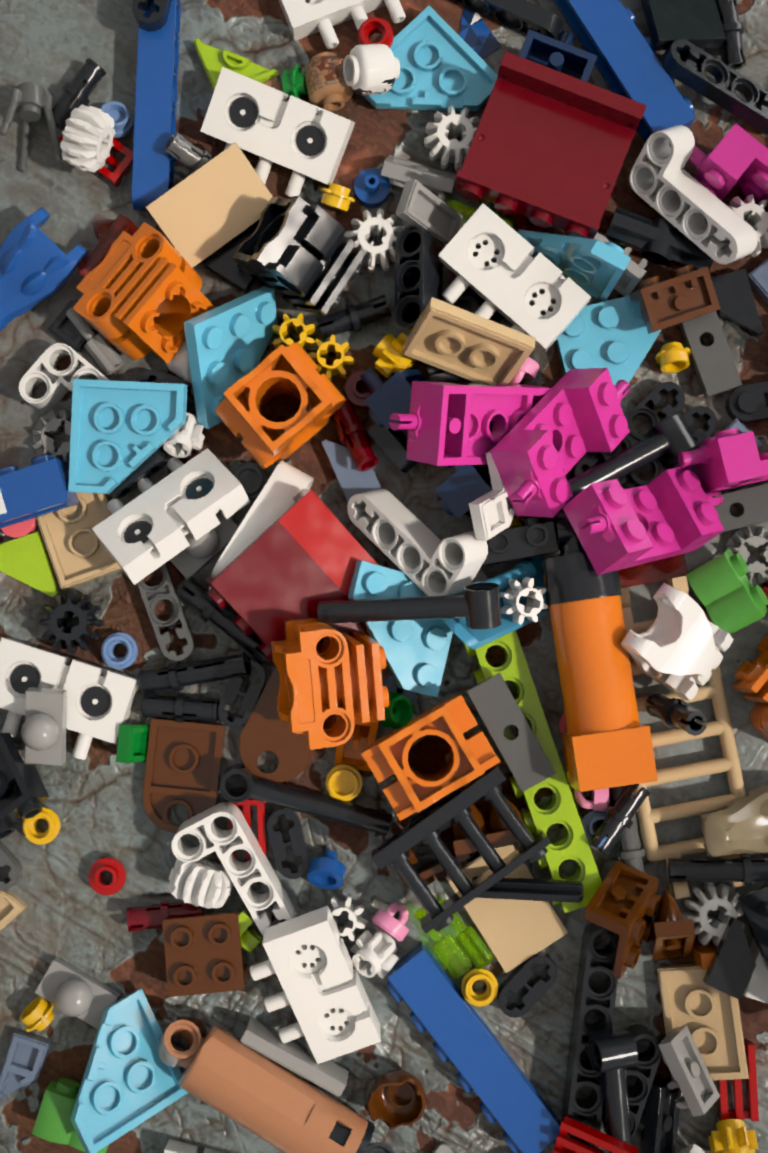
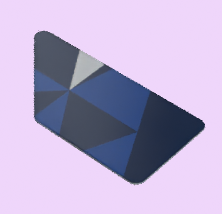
(477, 34)

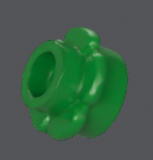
(294, 82)
(398, 712)

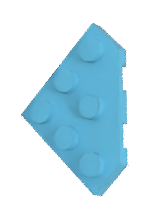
(436, 69)
(586, 261)
(607, 336)
(226, 347)
(119, 428)
(412, 648)
(123, 1075)

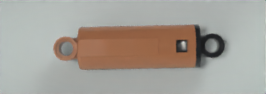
(264, 1094)

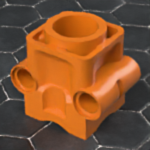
(280, 373)

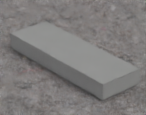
(294, 1057)

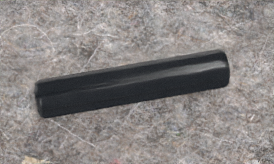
(535, 890)

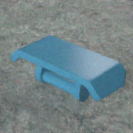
(478, 637)

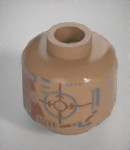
(326, 82)

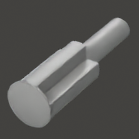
(97, 345)

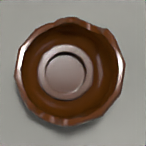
(397, 1099)

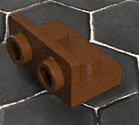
(676, 299)

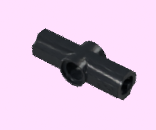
(655, 240)

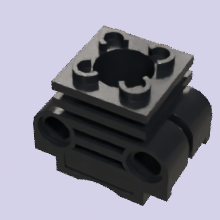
(300, 255)

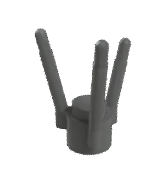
(31, 103)

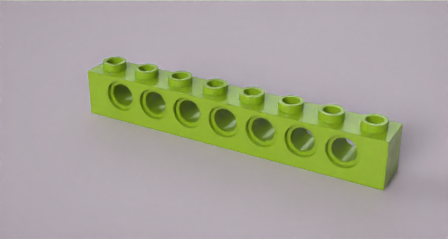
(562, 807)

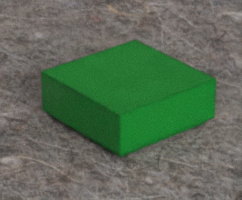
(132, 743)

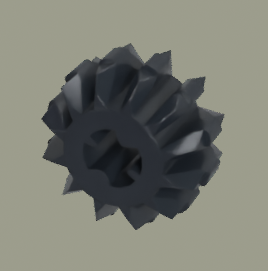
(65, 611)

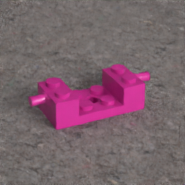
(734, 161)
(571, 419)
(452, 420)
(727, 461)
(644, 522)

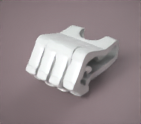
(679, 645)

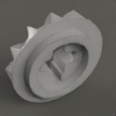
(52, 424)
(753, 537)

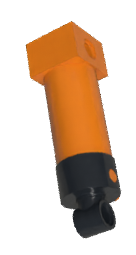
(603, 734)

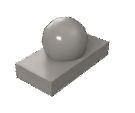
(426, 210)
(203, 550)
(45, 726)
(76, 992)

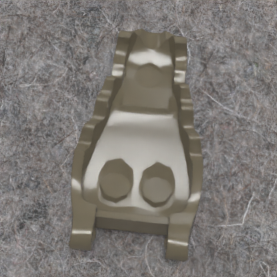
(739, 827)

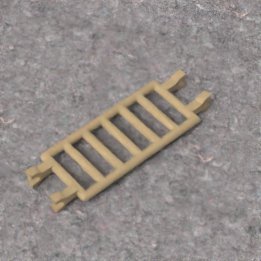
(728, 763)

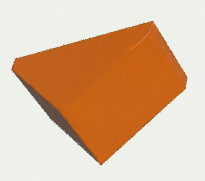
(362, 737)

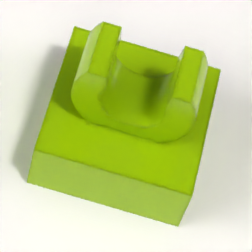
(249, 936)

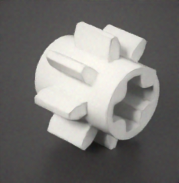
(186, 438)
(534, 600)
(349, 927)
(374, 954)

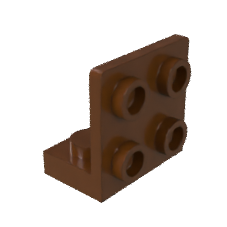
(626, 907)
(204, 954)

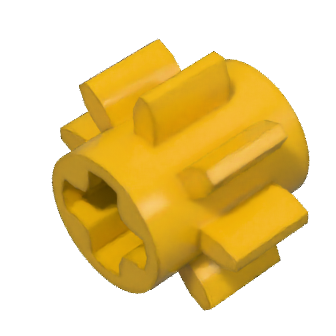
(300, 329)
(390, 357)
(338, 364)
(732, 1138)

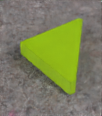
(214, 59)
(29, 563)

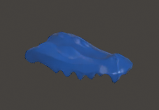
(32, 267)

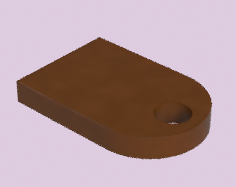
(268, 732)
(182, 768)

